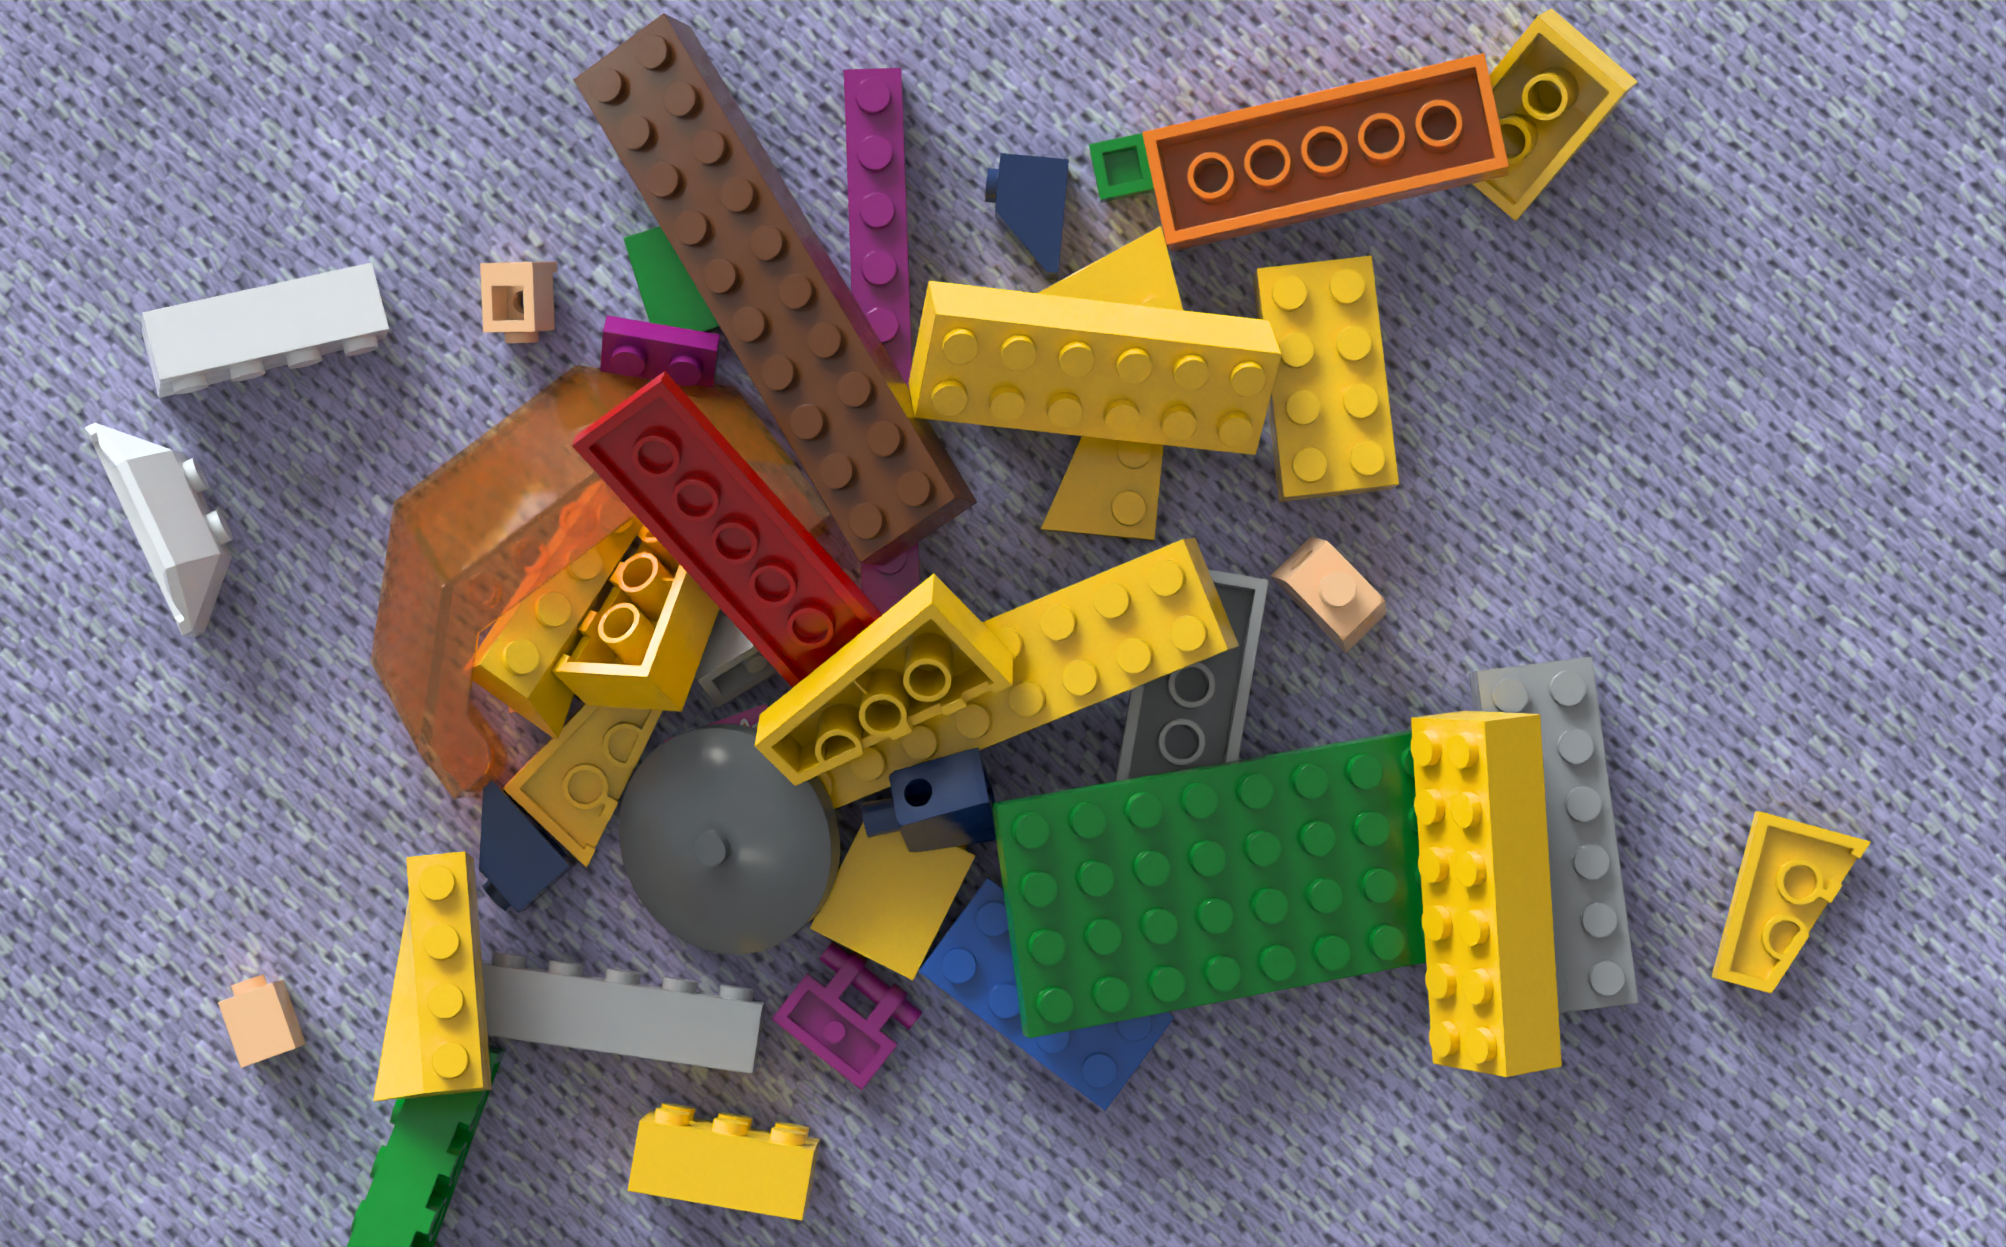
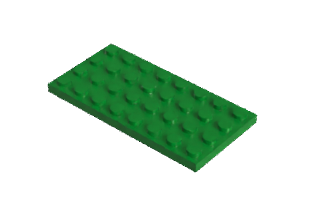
(1211, 883)

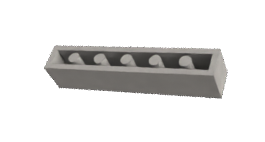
(622, 1013)

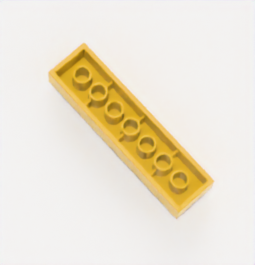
(1066, 657)

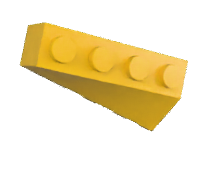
(437, 1002)

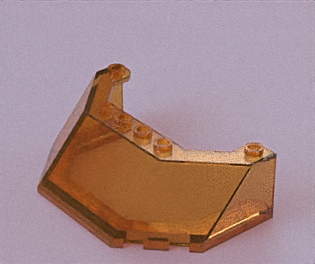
(502, 527)

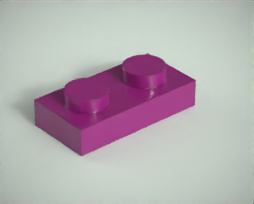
(652, 348)

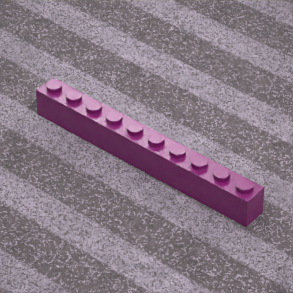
(881, 257)

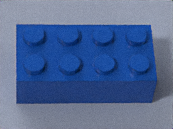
(978, 971)

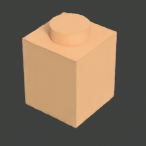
(260, 1020)

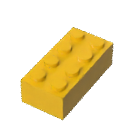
(1331, 380)

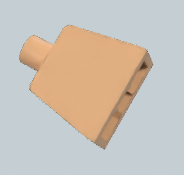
(1331, 592)

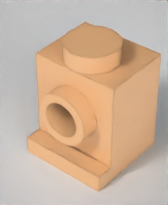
(502, 292)

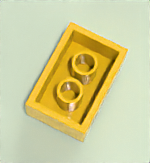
(724, 1161)

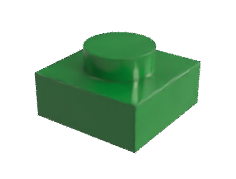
(1121, 168)

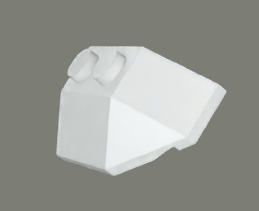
(170, 521)

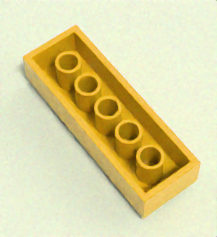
(1093, 368)
(1486, 892)

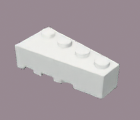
(264, 329)

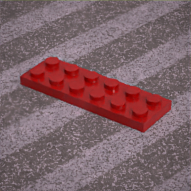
(726, 528)

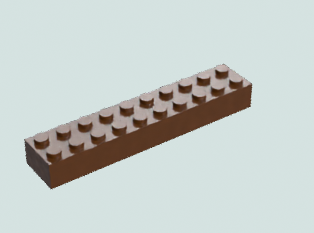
(774, 291)

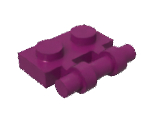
(834, 1028)

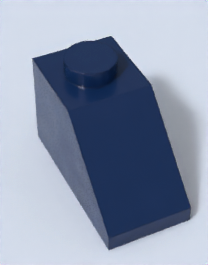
(1031, 205)
(516, 852)

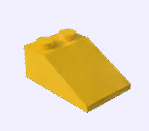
(1549, 103)

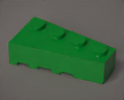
(419, 1168)

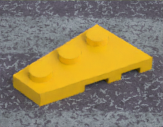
(1109, 490)
(580, 776)

